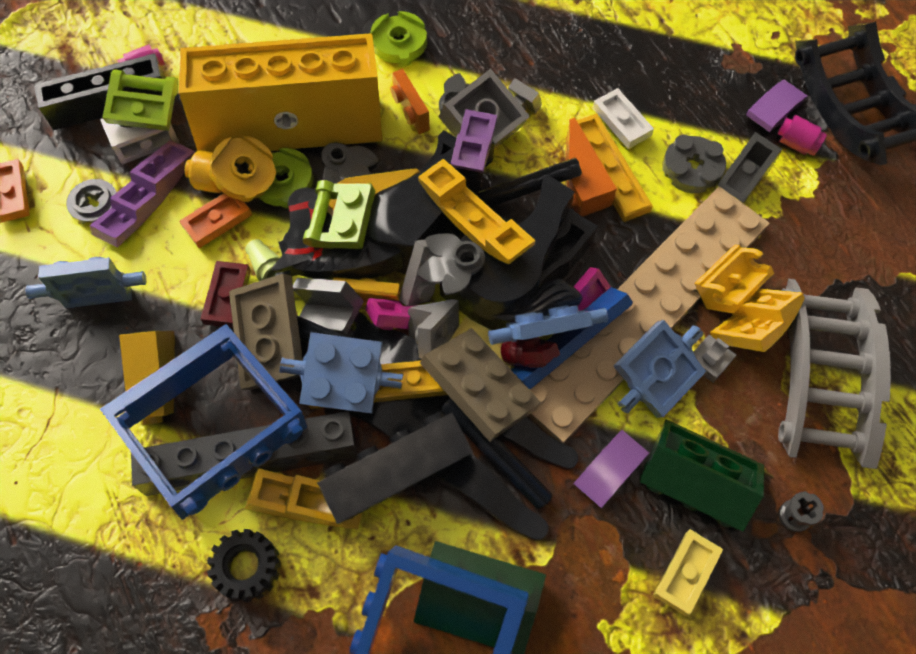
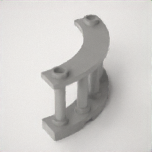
(871, 362)

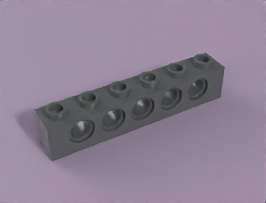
(182, 462)

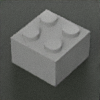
(488, 96)

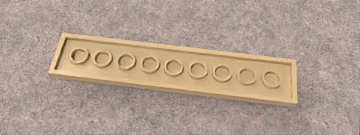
(659, 291)

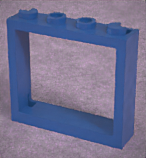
(177, 377)
(445, 574)

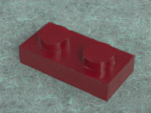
(217, 303)

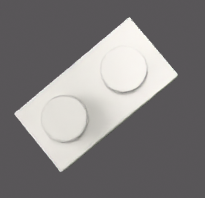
(623, 118)

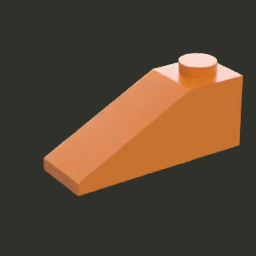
(594, 186)

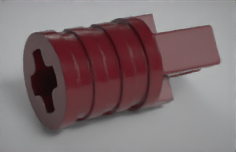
(529, 352)

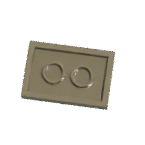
(267, 325)
(480, 383)

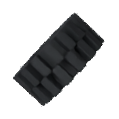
(228, 550)

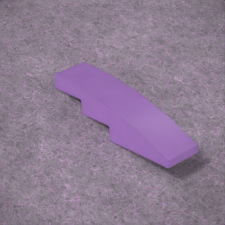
(142, 196)

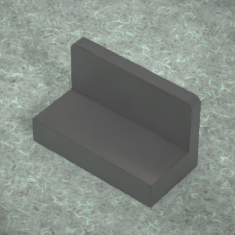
(328, 303)

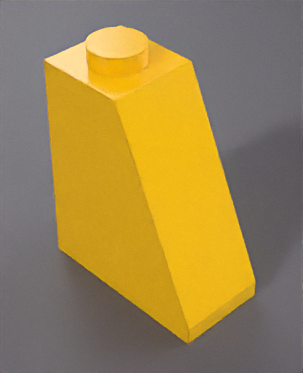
(142, 356)

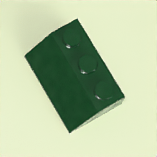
(704, 476)
(471, 616)

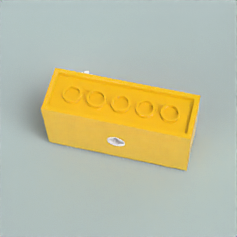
(282, 92)

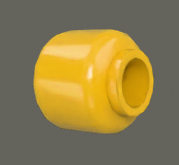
(198, 170)

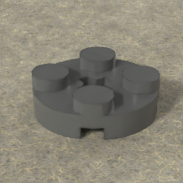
(699, 149)

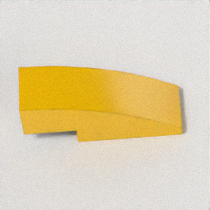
(293, 499)

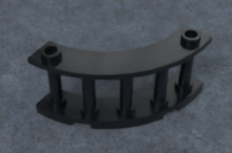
(884, 92)

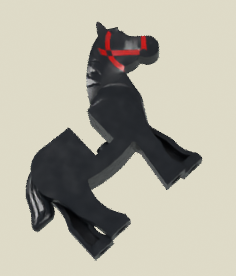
(409, 214)

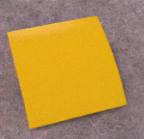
(760, 320)

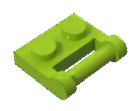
(139, 108)
(348, 219)

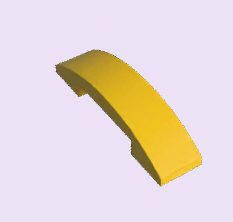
(472, 216)

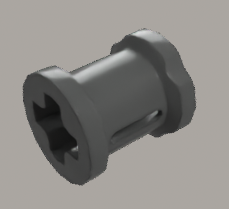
(801, 523)

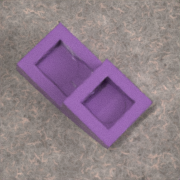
(776, 105)
(474, 141)
(611, 468)

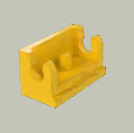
(733, 279)

